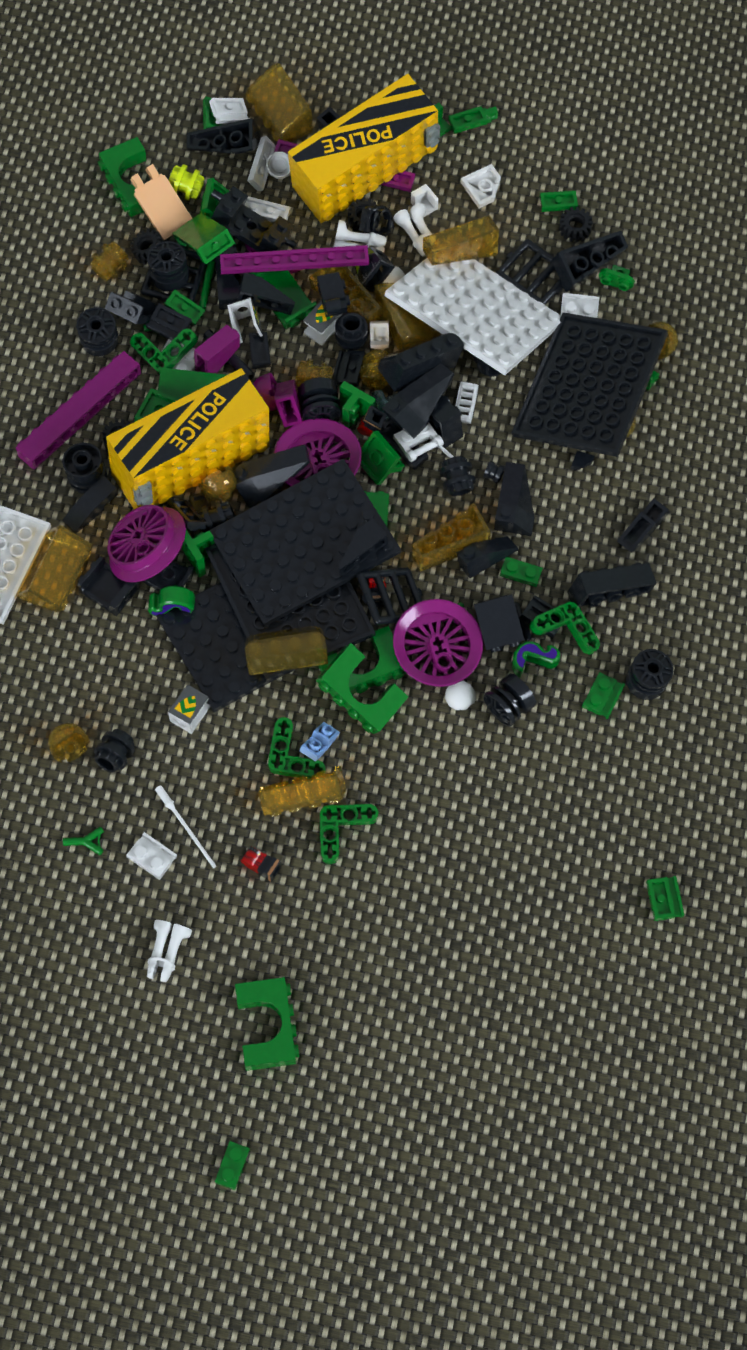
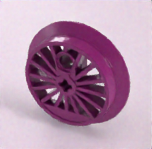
(314, 433)
(136, 554)
(434, 612)

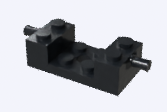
(236, 217)

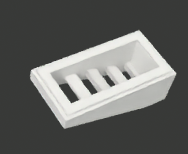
(469, 391)

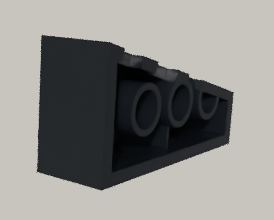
(447, 421)

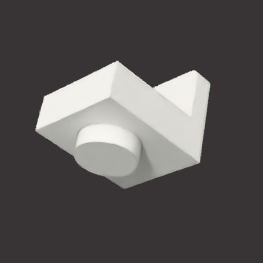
(379, 334)

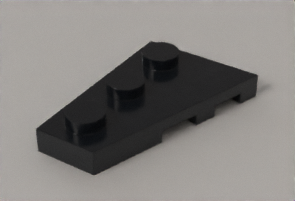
(171, 576)

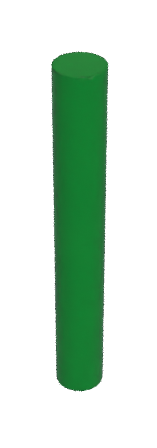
(206, 285)

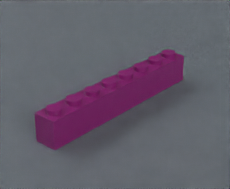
(78, 410)

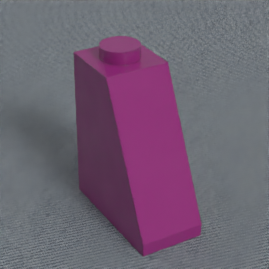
(216, 350)
(288, 403)

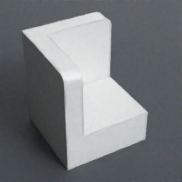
(425, 196)

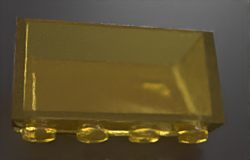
(280, 105)
(403, 326)
(55, 569)
(285, 650)

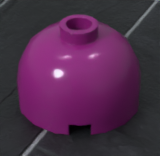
(266, 388)

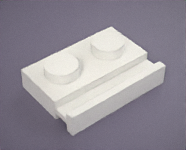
(228, 110)
(580, 304)
(151, 856)

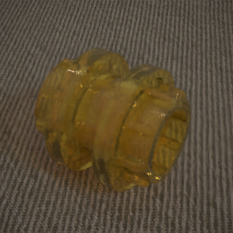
(109, 261)
(307, 371)
(369, 371)

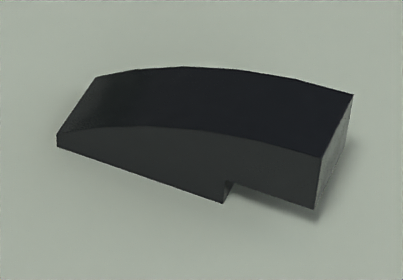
(90, 504)
(643, 525)

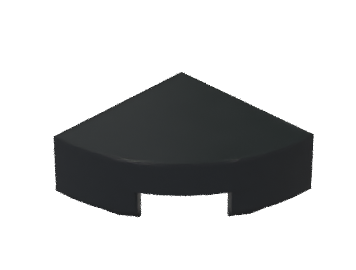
(582, 460)

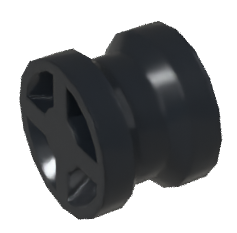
(494, 472)

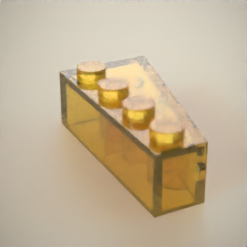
(463, 242)
(360, 299)
(450, 538)
(303, 792)

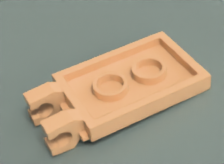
(160, 202)

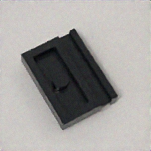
(167, 322)
(348, 367)
(535, 608)

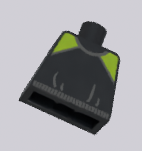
(376, 271)

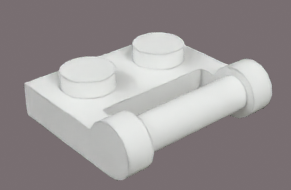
(406, 442)

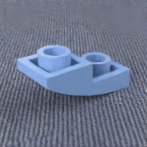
(320, 741)

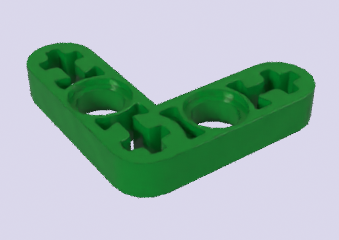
(165, 356)
(566, 618)
(287, 761)
(333, 824)

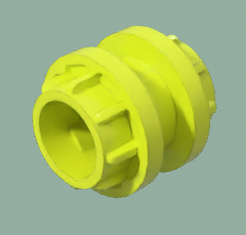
(186, 182)

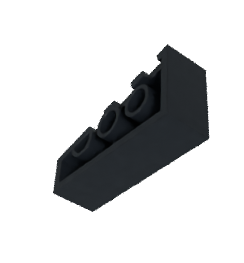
(584, 260)
(611, 584)

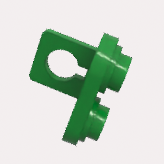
(615, 278)

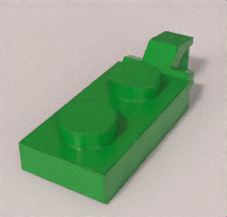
(472, 118)

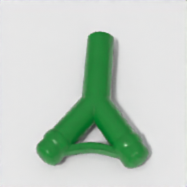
(87, 841)

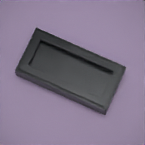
(259, 350)

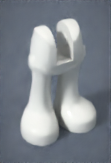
(415, 214)
(344, 236)
(163, 929)

